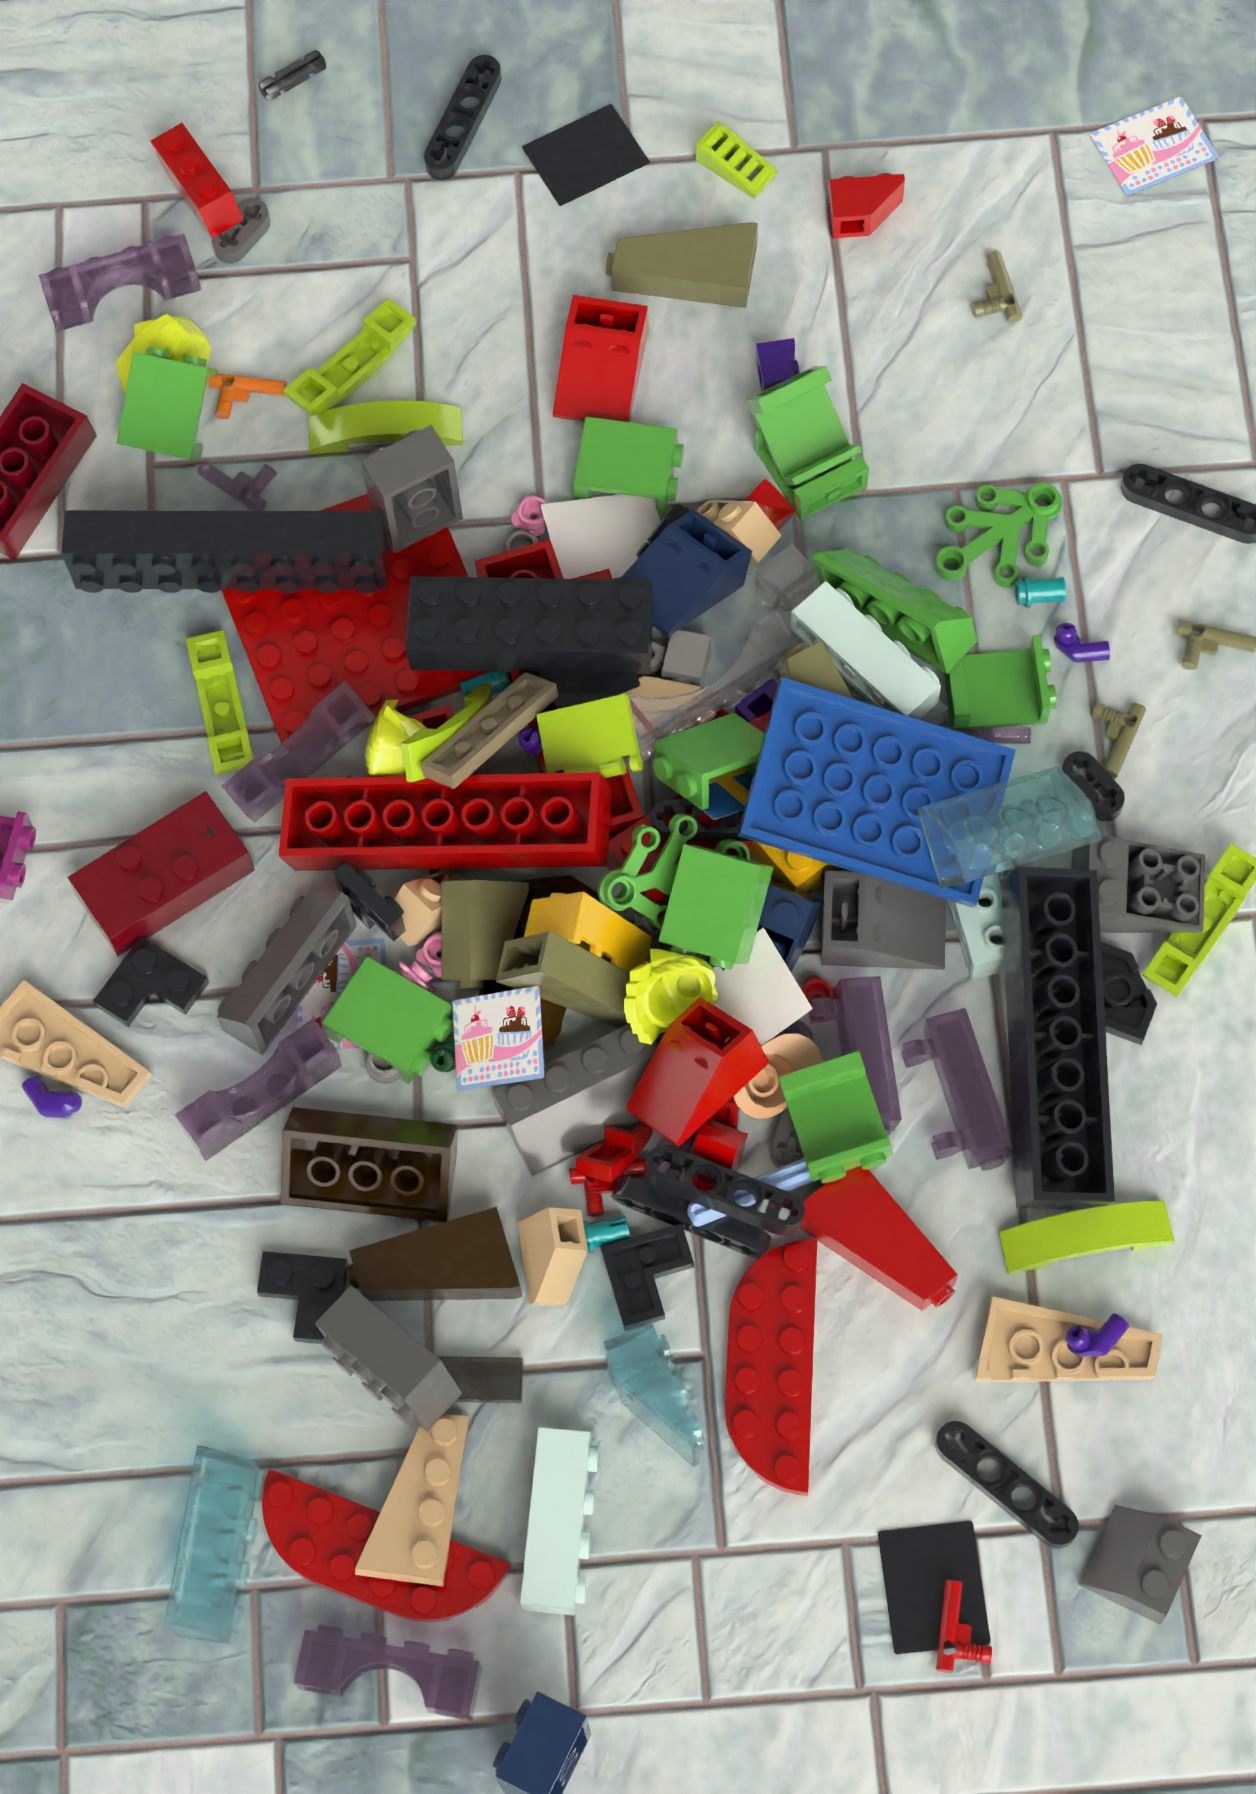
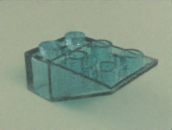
(644, 1384)

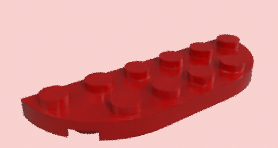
(773, 1365)
(324, 1540)

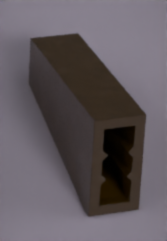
(440, 1262)

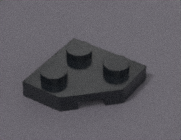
(1126, 998)

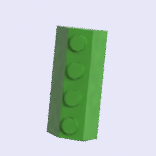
(904, 612)

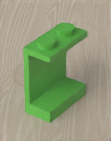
(164, 403)
(802, 427)
(628, 460)
(821, 492)
(1001, 688)
(706, 751)
(390, 1018)
(836, 1117)

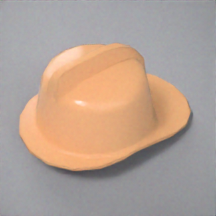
(785, 1054)

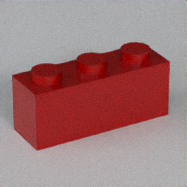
(197, 180)

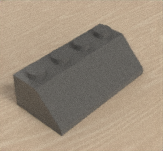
(287, 968)
(575, 1099)

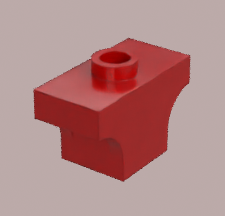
(719, 1145)

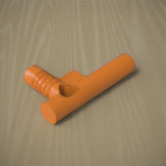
(241, 389)

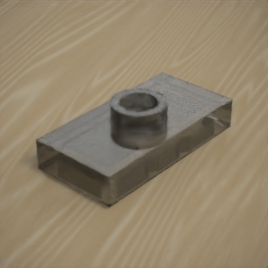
(487, 1378)

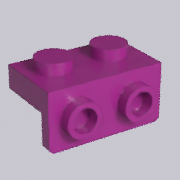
(16, 838)

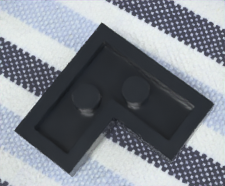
(368, 903)
(146, 973)
(635, 1266)
(305, 1278)

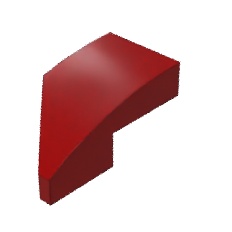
(615, 1154)

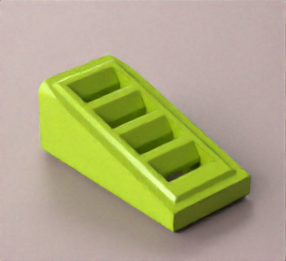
(713, 159)

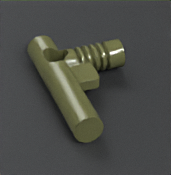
(998, 293)
(1209, 641)
(1119, 732)

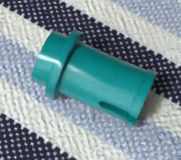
(1040, 591)
(498, 680)
(605, 1232)

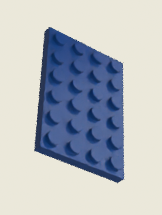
(848, 782)

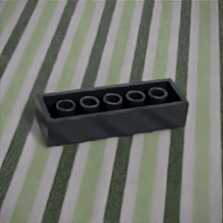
(530, 625)

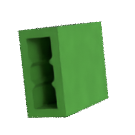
(715, 905)

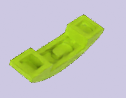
(355, 362)
(382, 422)
(220, 702)
(427, 740)
(1223, 896)
(1085, 1233)

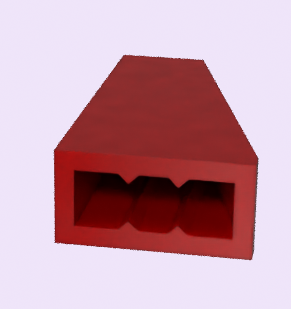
(877, 1236)

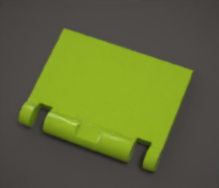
(590, 737)

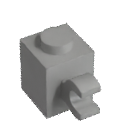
(684, 658)

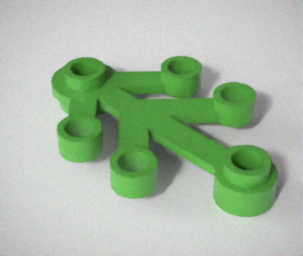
(1001, 528)
(662, 872)

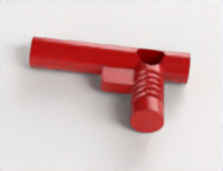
(597, 1187)
(957, 1634)

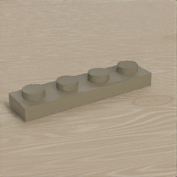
(489, 730)

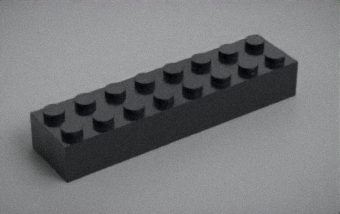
(226, 550)
(1057, 1039)

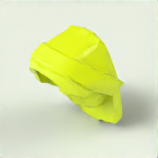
(168, 334)
(384, 741)
(664, 990)

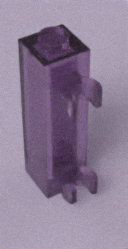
(864, 1028)
(966, 1089)

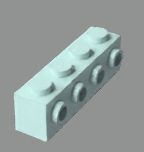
(864, 654)
(982, 929)
(557, 1521)

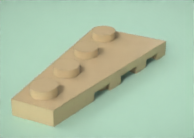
(61, 1047)
(1031, 1346)
(418, 1515)

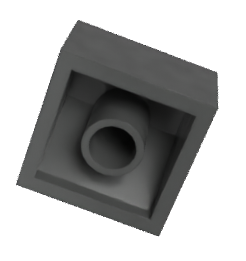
(1140, 1561)

